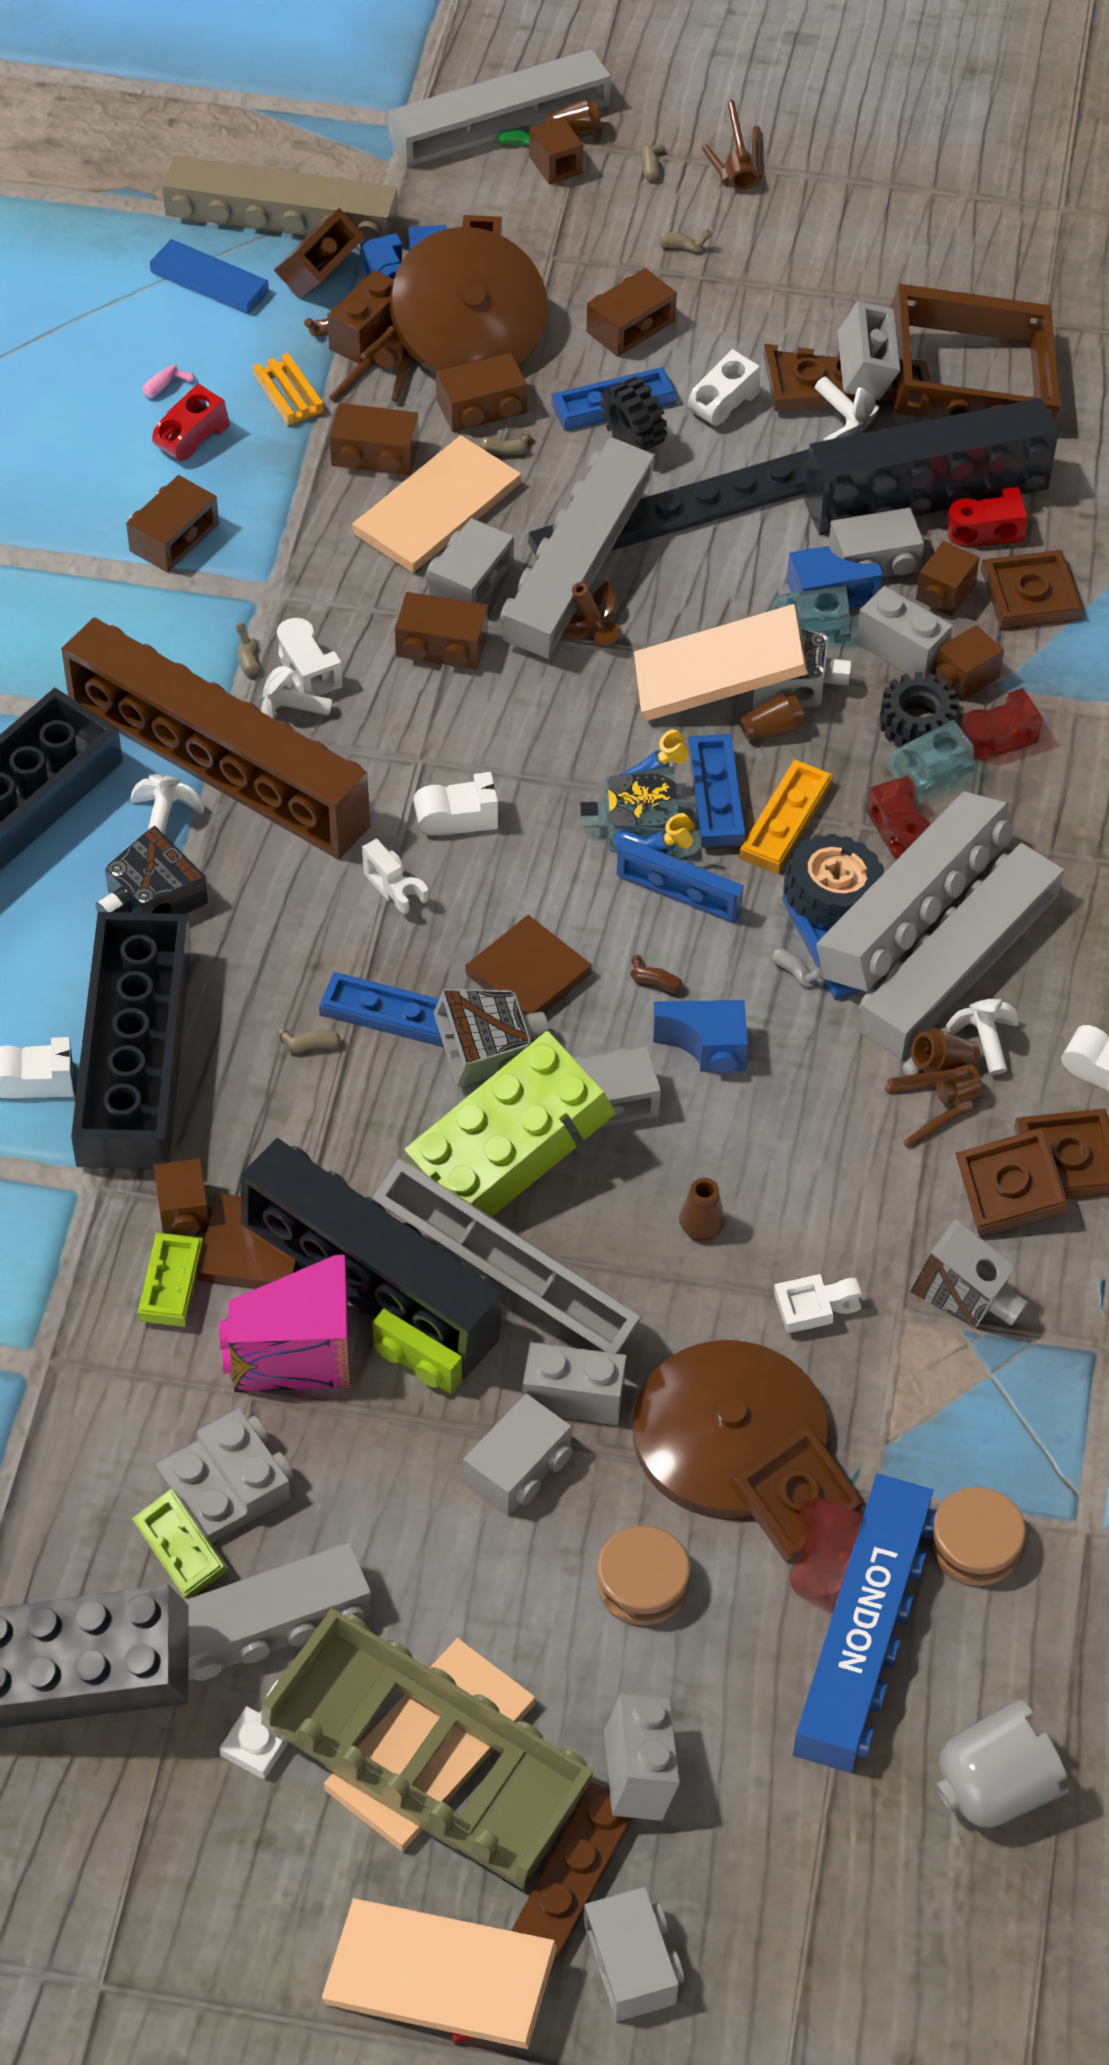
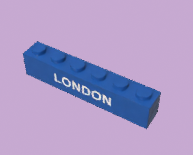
(863, 1625)

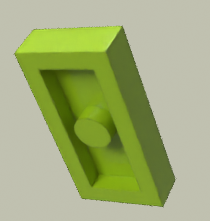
(417, 1351)

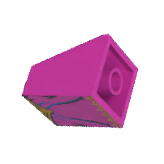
(290, 1332)

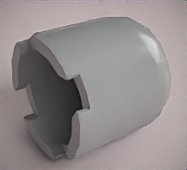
(999, 1768)

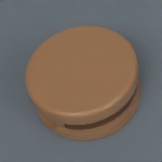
(978, 1536)
(643, 1575)

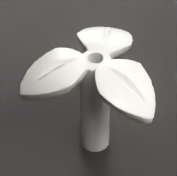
(857, 414)
(276, 696)
(165, 791)
(984, 1015)

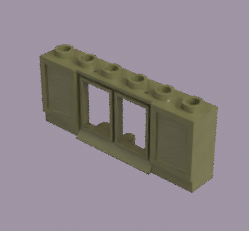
(340, 1687)

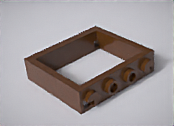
(973, 316)

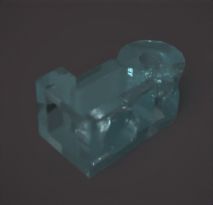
(821, 611)
(933, 756)

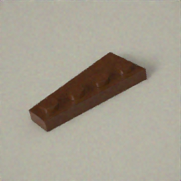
(794, 378)

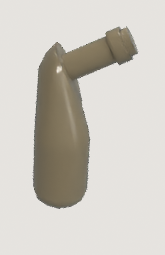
(650, 160)
(684, 242)
(506, 448)
(246, 652)
(309, 1040)

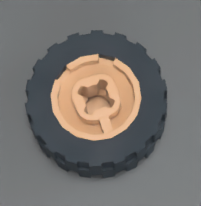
(829, 877)

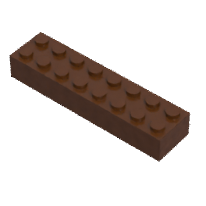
(218, 737)

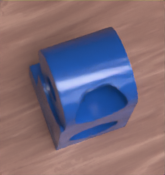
(382, 255)

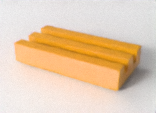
(277, 369)

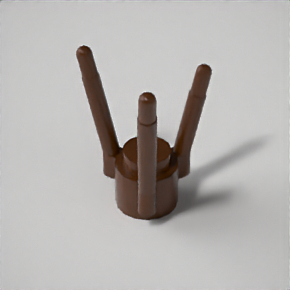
(741, 168)
(387, 353)
(952, 1086)

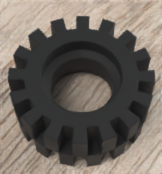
(634, 414)
(916, 693)

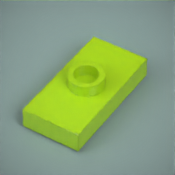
(170, 1279)
(180, 1544)

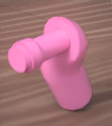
(162, 379)

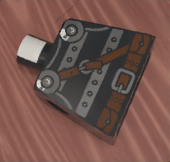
(153, 879)

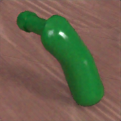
(513, 137)

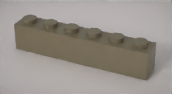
(274, 198)

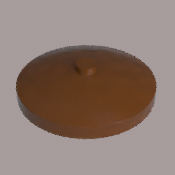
(467, 299)
(714, 1415)

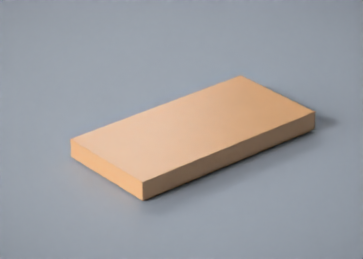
(435, 502)
(720, 662)
(406, 1727)
(440, 1973)

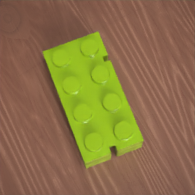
(512, 1127)

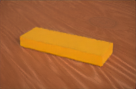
(786, 816)

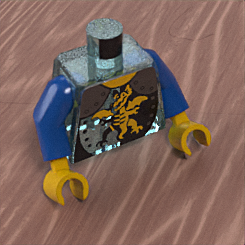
(644, 803)

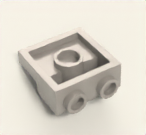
(228, 1475)

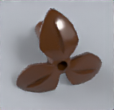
(594, 612)

